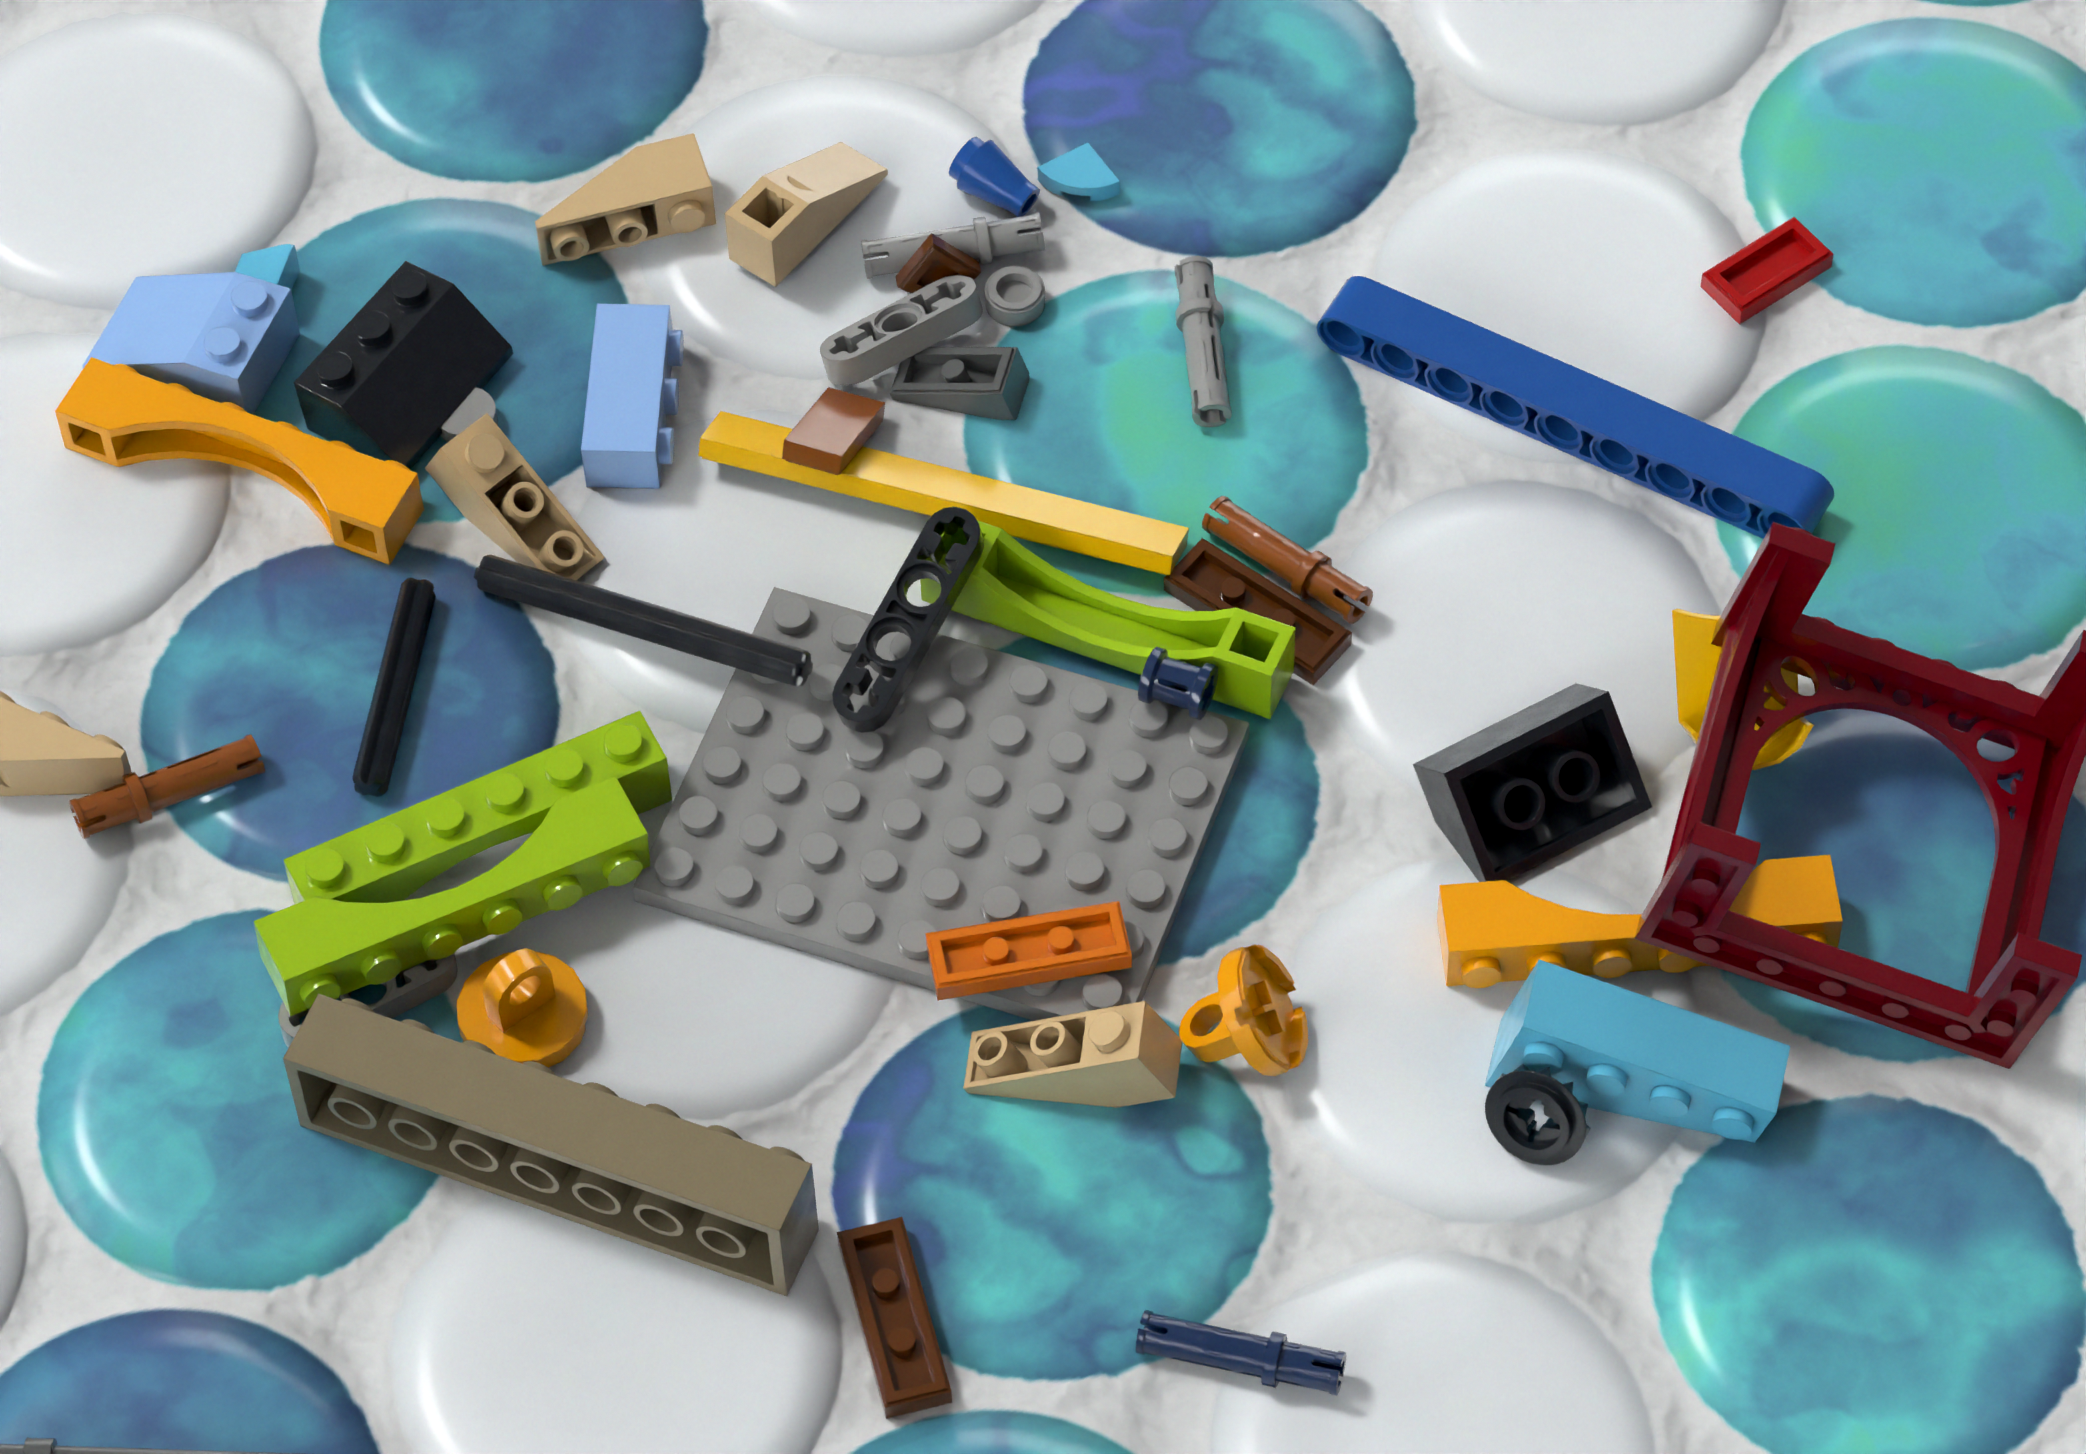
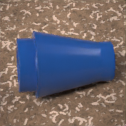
(992, 176)

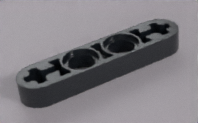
(901, 616)

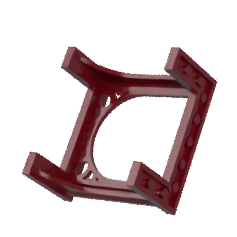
(2012, 973)

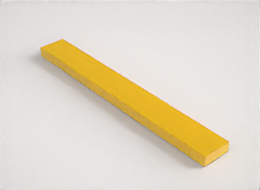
(931, 487)

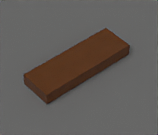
(1216, 581)
(894, 1317)

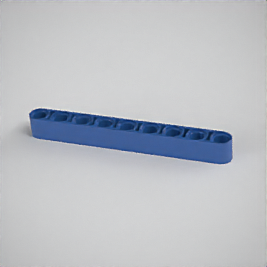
(1572, 410)

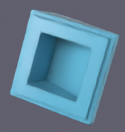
(271, 264)

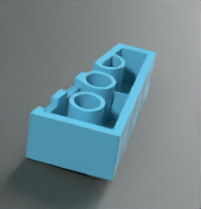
(1640, 1055)

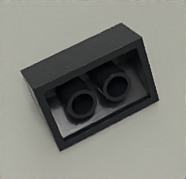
(401, 368)
(1534, 783)

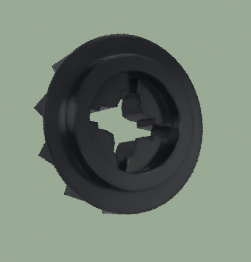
(1515, 1124)

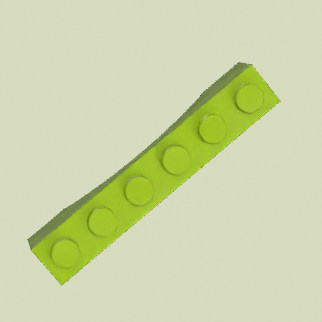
(1041, 602)
(416, 844)
(340, 946)

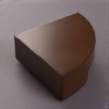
(935, 261)

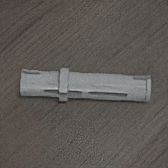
(978, 241)
(1200, 321)

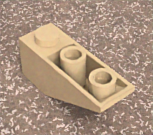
(638, 198)
(797, 209)
(511, 502)
(51, 758)
(1079, 1058)

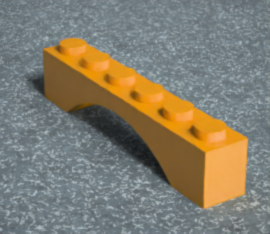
(136, 419)
(1500, 931)

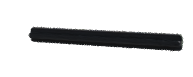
(644, 620)

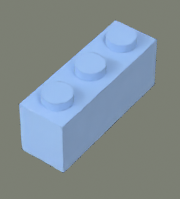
(631, 396)

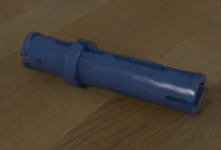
(1241, 1352)

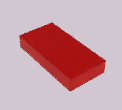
(1766, 270)

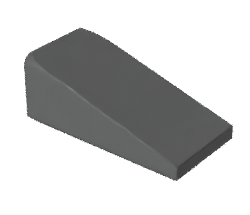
(964, 380)

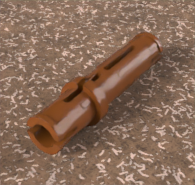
(1307, 572)
(166, 786)

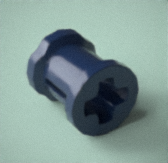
(1178, 683)

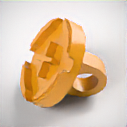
(524, 1007)
(1252, 1012)

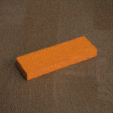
(1028, 950)

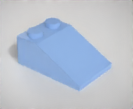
(204, 331)

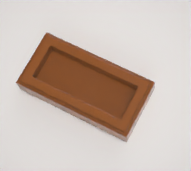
(833, 431)

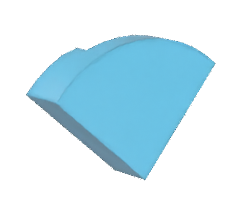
(1080, 174)

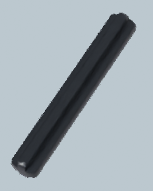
(394, 687)

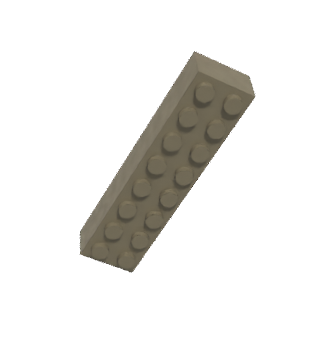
(553, 1143)

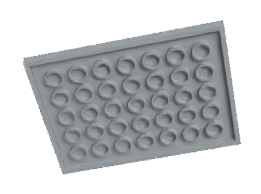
(971, 806)

